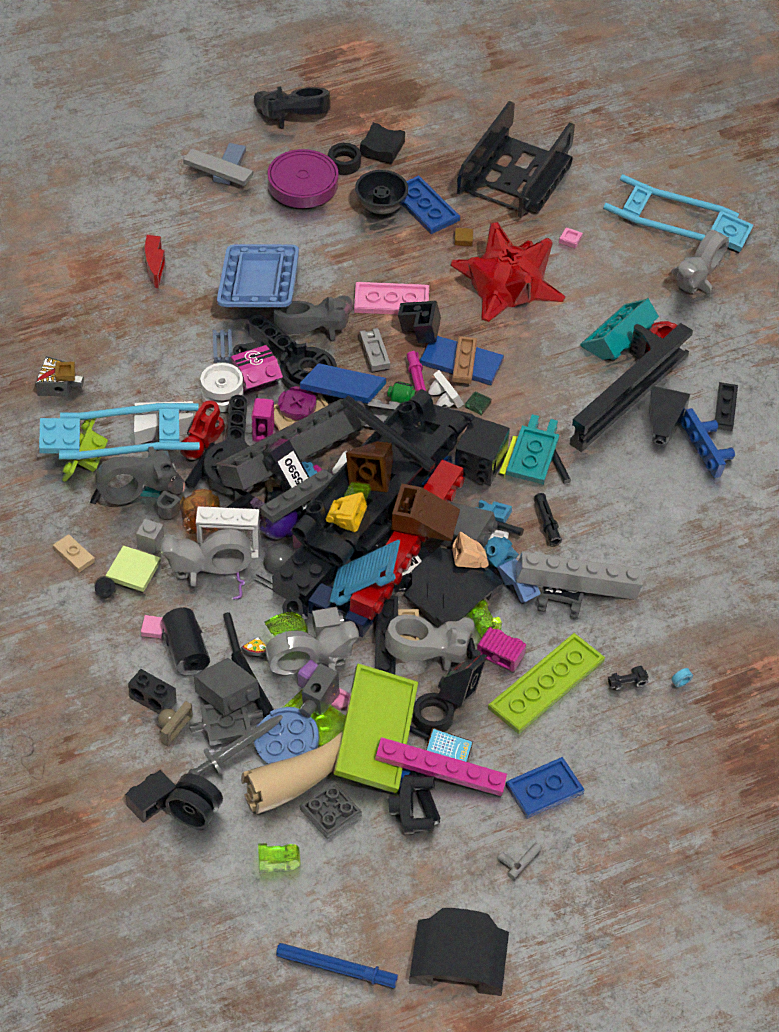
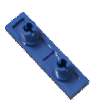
(706, 449)

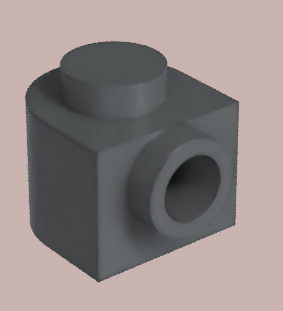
(168, 505)

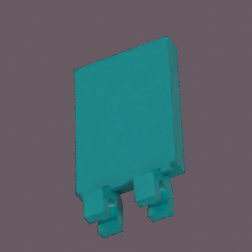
(533, 451)

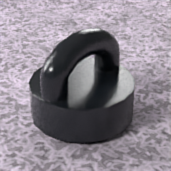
(104, 586)

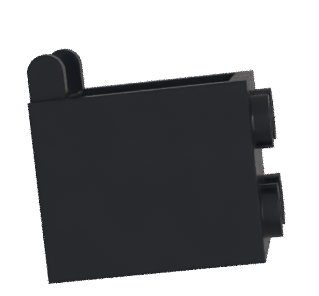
(482, 450)

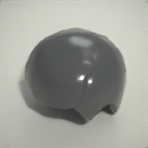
(276, 556)

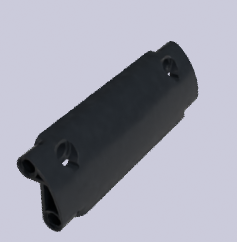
(434, 438)

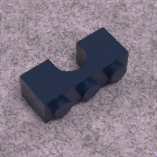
(321, 600)

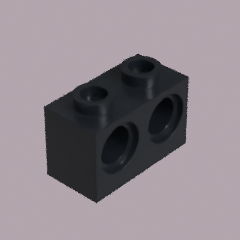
(151, 692)

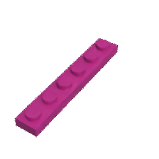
(441, 766)

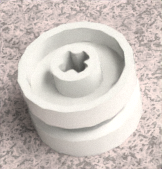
(220, 383)

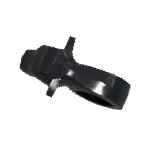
(300, 101)

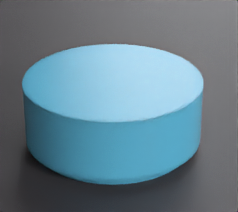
(682, 677)

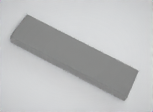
(218, 167)

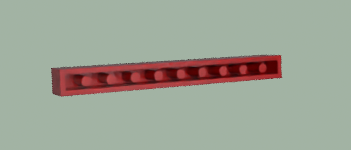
(370, 600)

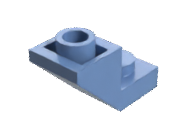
(524, 591)

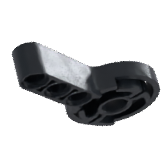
(292, 356)
(234, 429)

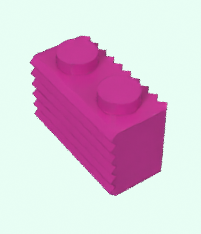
(262, 419)
(502, 649)

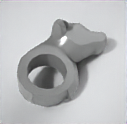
(694, 270)
(190, 558)
(446, 641)
(294, 649)

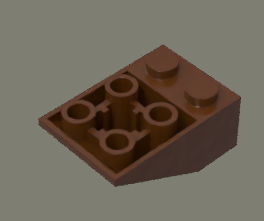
(424, 514)

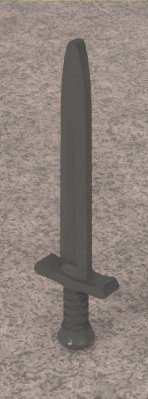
(233, 748)

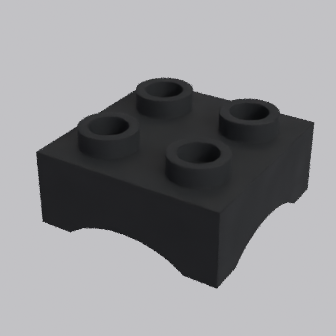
(382, 143)

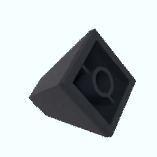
(666, 412)

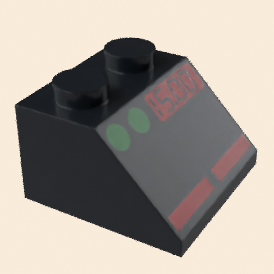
(462, 681)

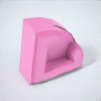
(342, 700)

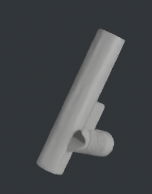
(518, 860)

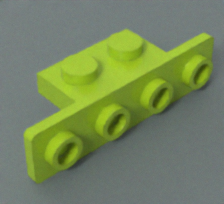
(88, 441)

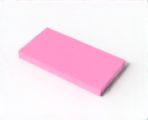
(386, 297)

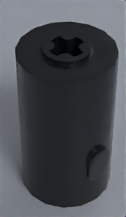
(185, 641)

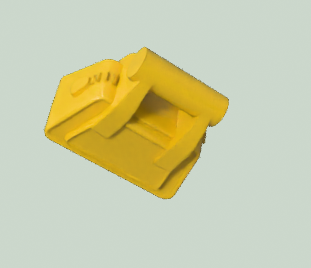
(348, 511)

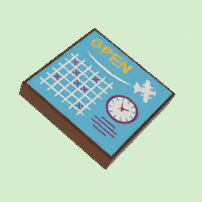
(449, 745)

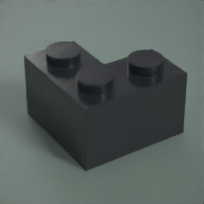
(420, 318)

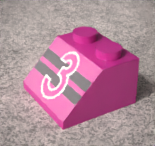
(257, 367)

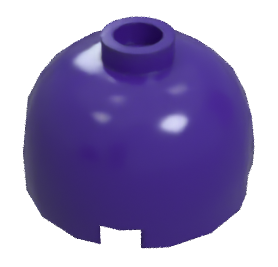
(281, 527)

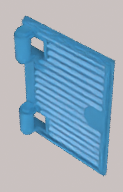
(365, 572)

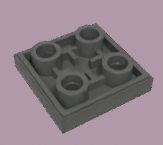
(330, 810)

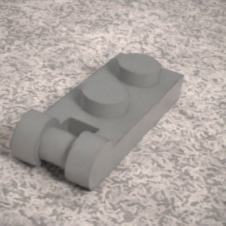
(374, 349)

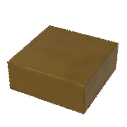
(464, 237)
(65, 371)

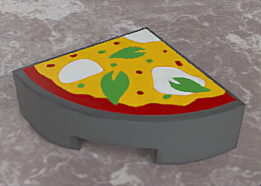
(255, 647)

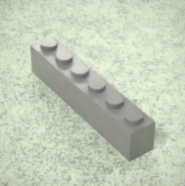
(579, 575)

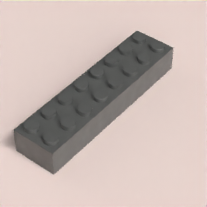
(306, 436)

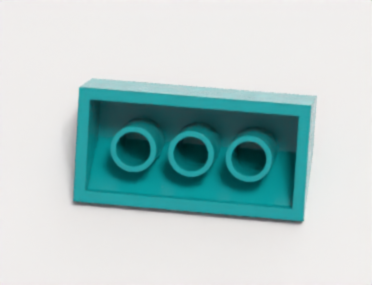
(618, 329)

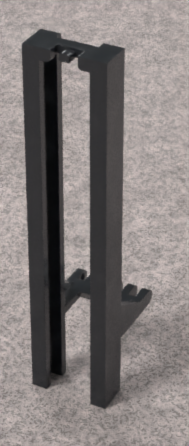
(633, 384)

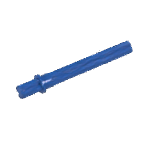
(337, 965)

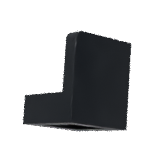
(242, 500)

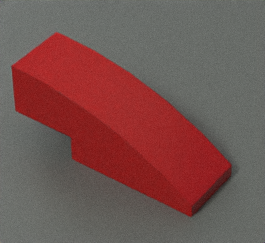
(154, 259)

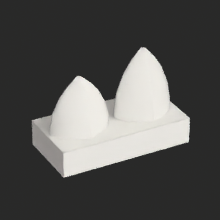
(441, 385)

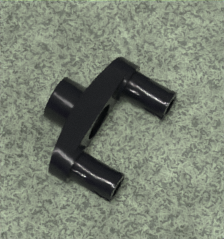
(403, 804)

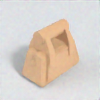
(468, 552)

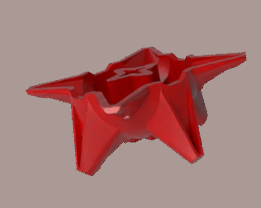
(509, 273)

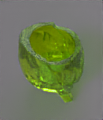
(286, 622)

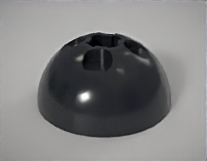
(381, 191)

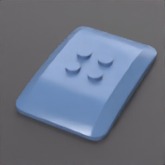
(258, 275)

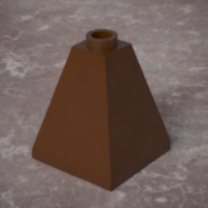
(371, 465)

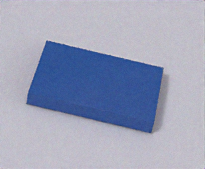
(544, 787)

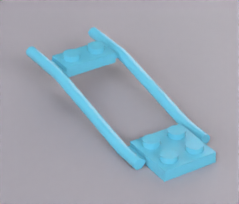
(726, 222)
(63, 433)

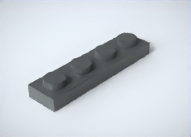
(295, 496)

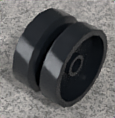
(194, 801)

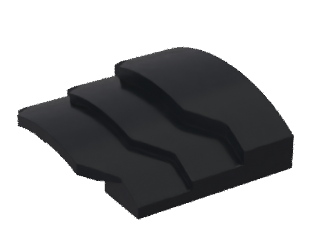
(449, 591)
(460, 948)

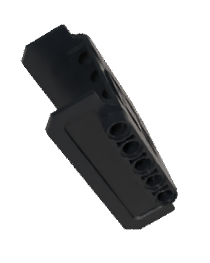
(495, 143)

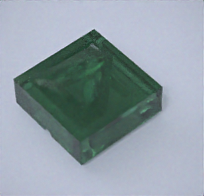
(478, 403)

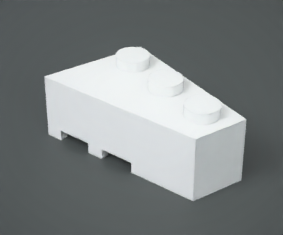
(147, 424)

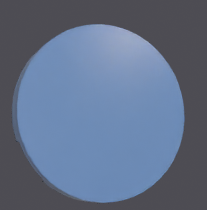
(289, 738)

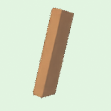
(464, 360)

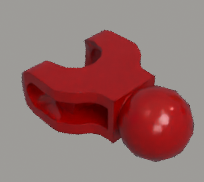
(204, 429)

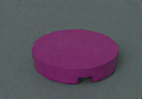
(297, 403)

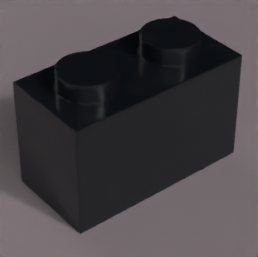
(149, 796)

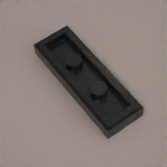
(726, 406)

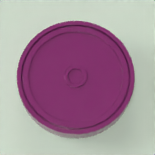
(302, 178)

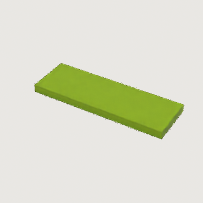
(546, 683)

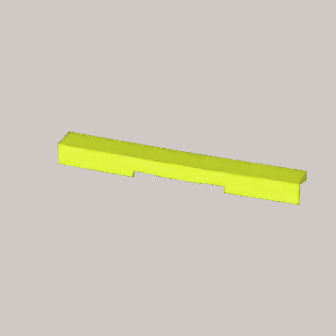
(505, 464)

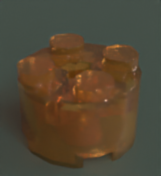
(189, 507)

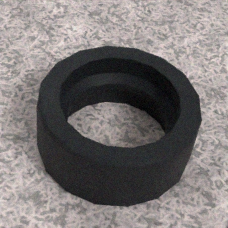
(346, 149)
(432, 699)

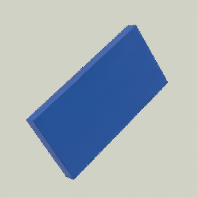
(428, 206)
(442, 357)
(343, 383)

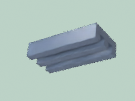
(222, 335)

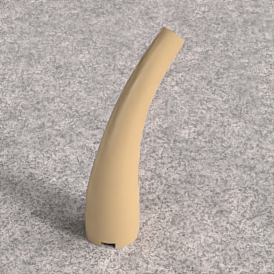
(289, 778)

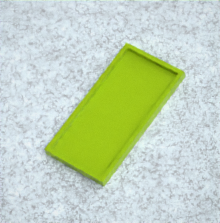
(376, 708)

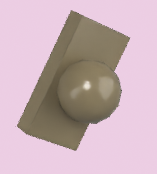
(173, 722)

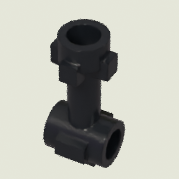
(638, 676)

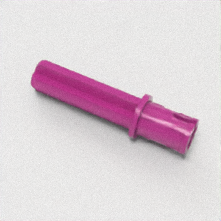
(415, 369)

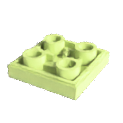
(133, 568)

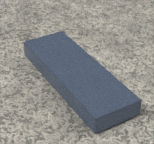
(233, 154)

